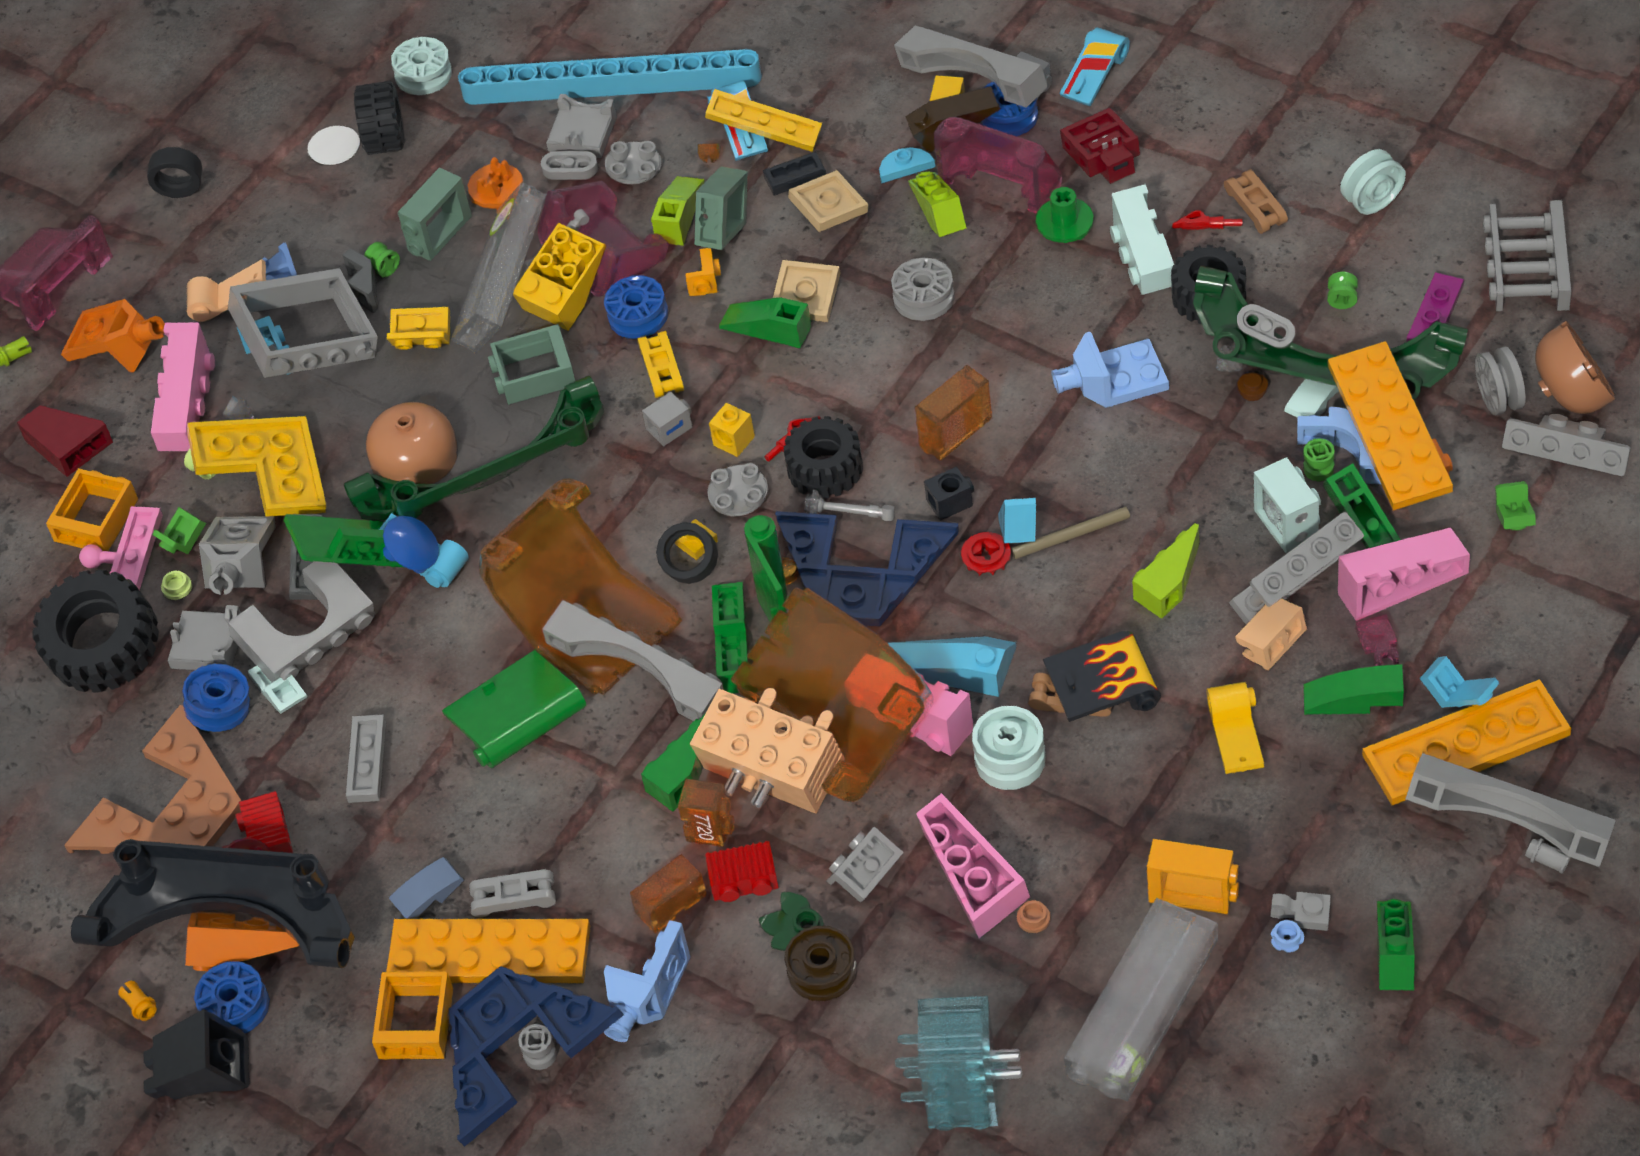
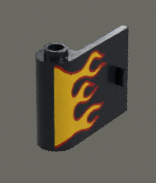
(1103, 676)

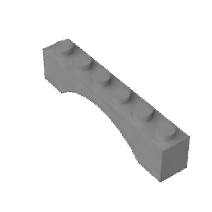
(933, 51)
(580, 634)
(1569, 827)

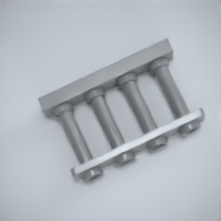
(1553, 243)
(1298, 567)

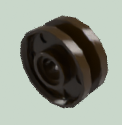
(824, 980)

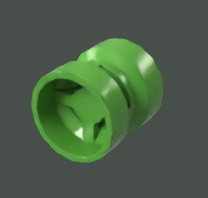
(1318, 459)

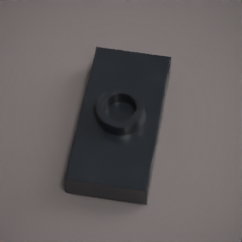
(793, 173)

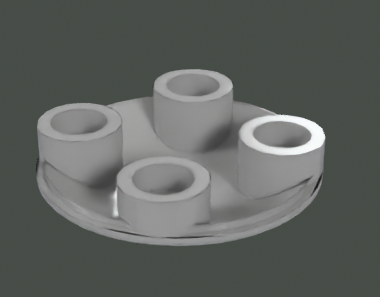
(633, 162)
(737, 489)

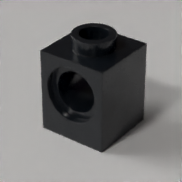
(949, 493)

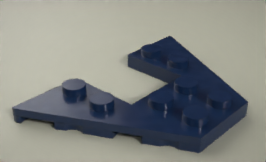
(863, 591)
(491, 1017)

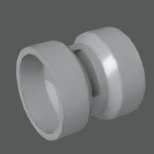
(537, 1046)

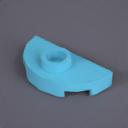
(904, 163)

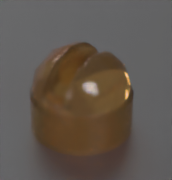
(709, 149)
(790, 570)

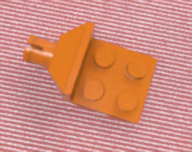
(114, 329)

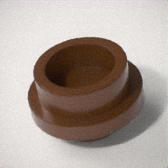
(1252, 386)

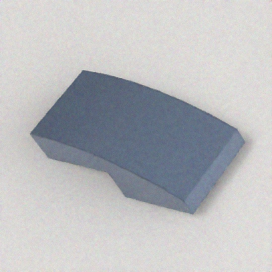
(429, 884)

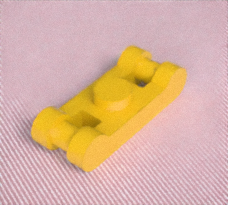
(660, 363)

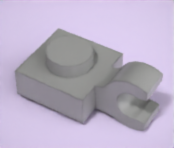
(1308, 909)

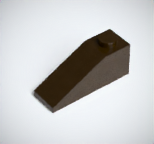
(971, 106)

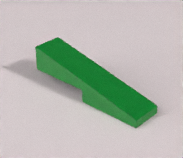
(729, 631)

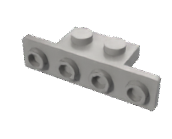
(1568, 443)

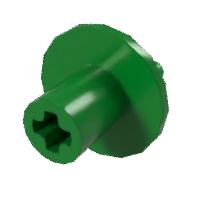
(1064, 217)

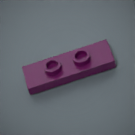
(1437, 303)

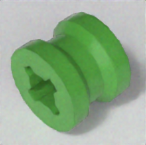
(382, 259)
(1342, 290)

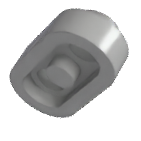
(569, 165)
(1266, 326)

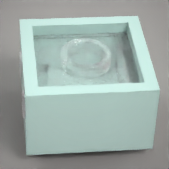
(1286, 503)

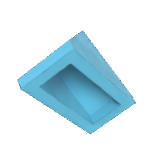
(1018, 520)

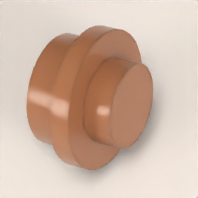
(1033, 917)

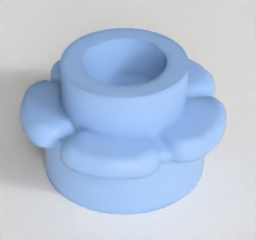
(1290, 929)

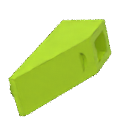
(938, 203)
(676, 209)
(1166, 578)

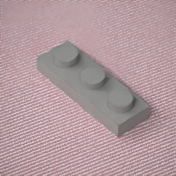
(365, 758)

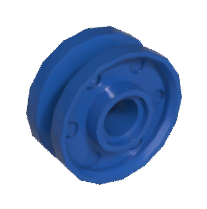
(1011, 117)
(636, 306)
(216, 697)
(231, 981)

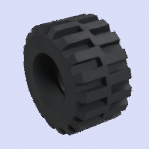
(379, 117)
(1186, 270)
(818, 439)

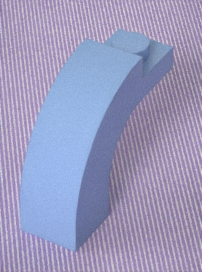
(1341, 432)

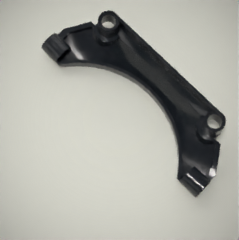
(183, 879)

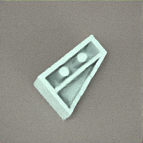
(1140, 240)

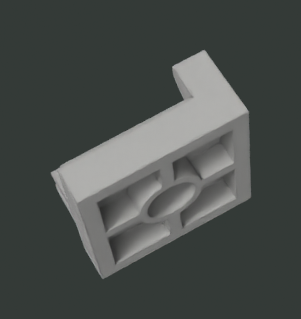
(582, 126)
(203, 639)

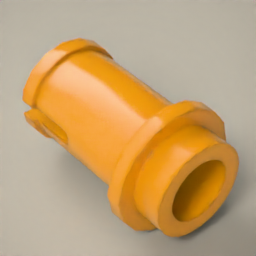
(142, 1006)

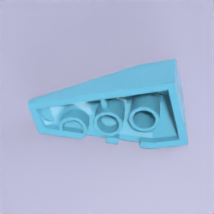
(961, 663)

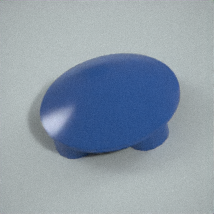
(410, 543)

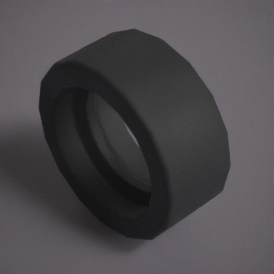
(174, 186)
(668, 539)

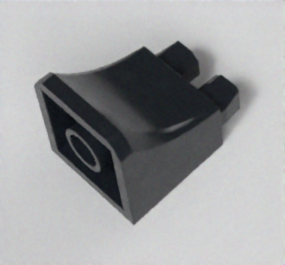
(197, 1058)

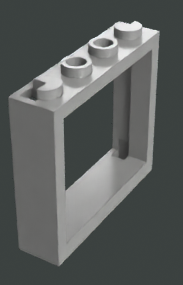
(295, 291)

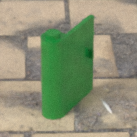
(766, 564)
(515, 708)

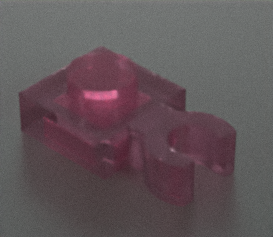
(1378, 637)

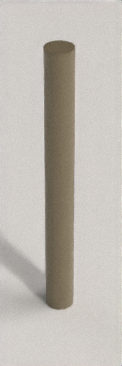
(1070, 532)

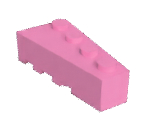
(181, 386)
(1399, 570)
(947, 721)
(977, 872)

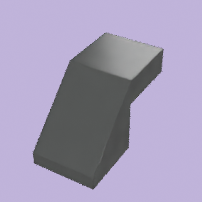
(363, 279)

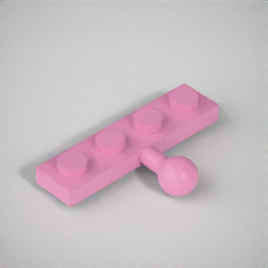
(133, 548)

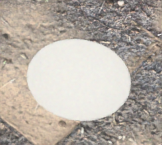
(333, 145)

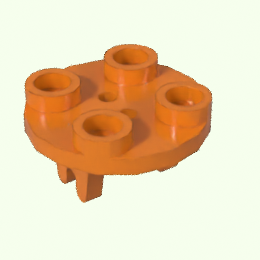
(493, 184)

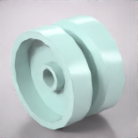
(1008, 747)

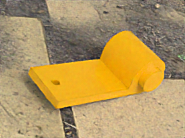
(1234, 726)

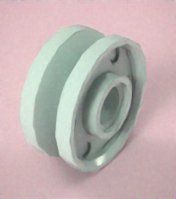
(421, 65)
(1372, 181)

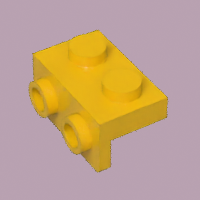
(419, 327)

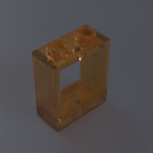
(964, 390)

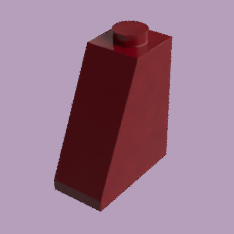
(64, 437)

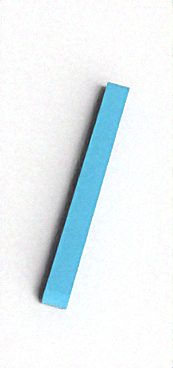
(609, 76)

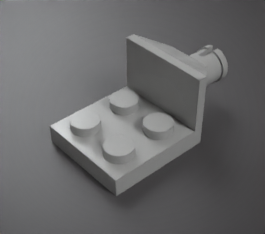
(233, 552)

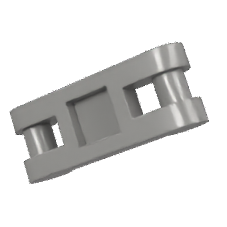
(512, 892)

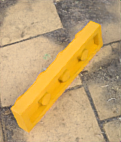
(763, 120)

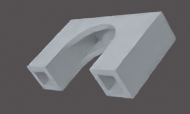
(286, 655)

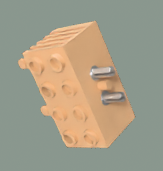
(750, 749)

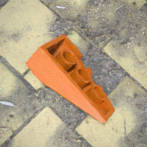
(221, 939)

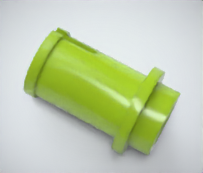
(14, 351)

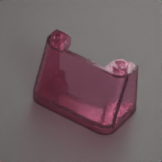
(968, 147)
(623, 252)

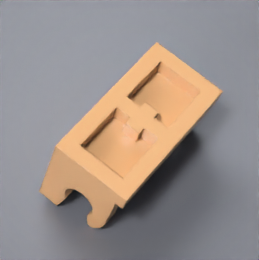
(1272, 632)

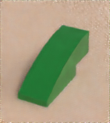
(1355, 690)

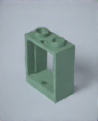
(442, 191)
(724, 202)
(525, 347)

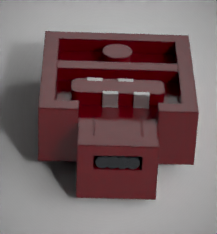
(1102, 145)

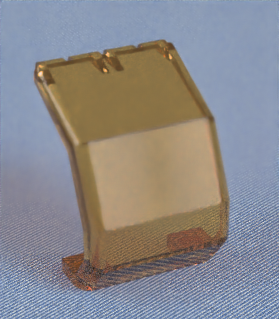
(556, 557)
(837, 664)

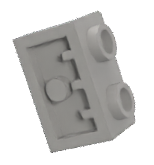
(866, 863)

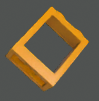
(80, 534)
(1192, 876)
(412, 1044)

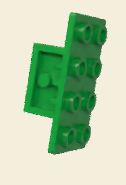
(338, 540)

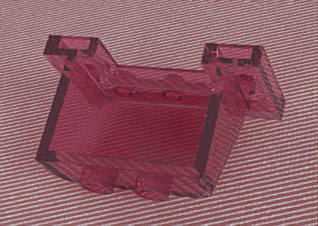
(46, 261)

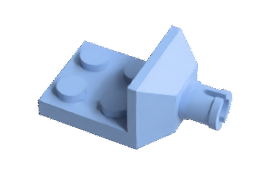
(1113, 374)
(647, 995)

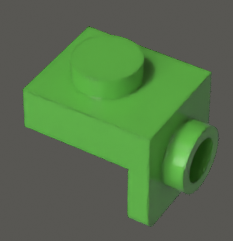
(1513, 506)
(180, 532)

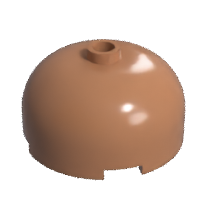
(1571, 372)
(411, 444)

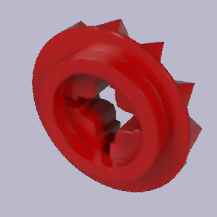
(993, 544)

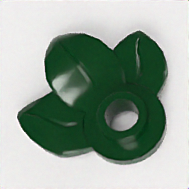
(789, 920)

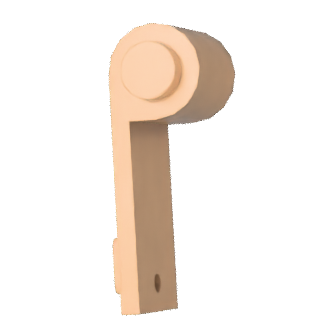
(209, 299)

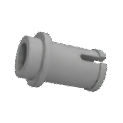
(1547, 855)

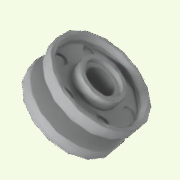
(922, 289)
(1500, 380)

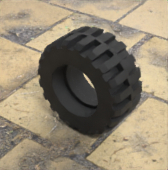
(73, 605)

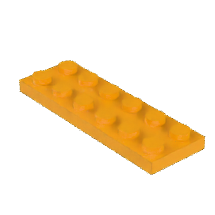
(1390, 426)
(1470, 737)
(477, 947)

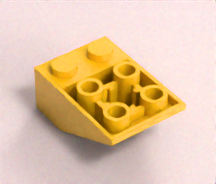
(560, 276)

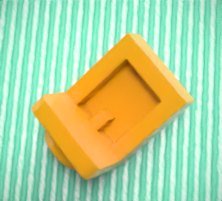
(704, 281)

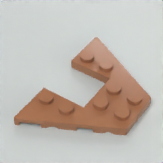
(194, 815)

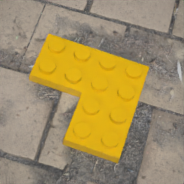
(274, 449)

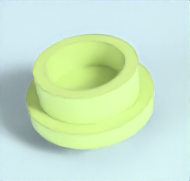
(176, 585)

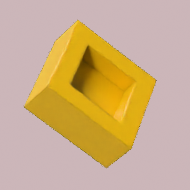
(693, 545)

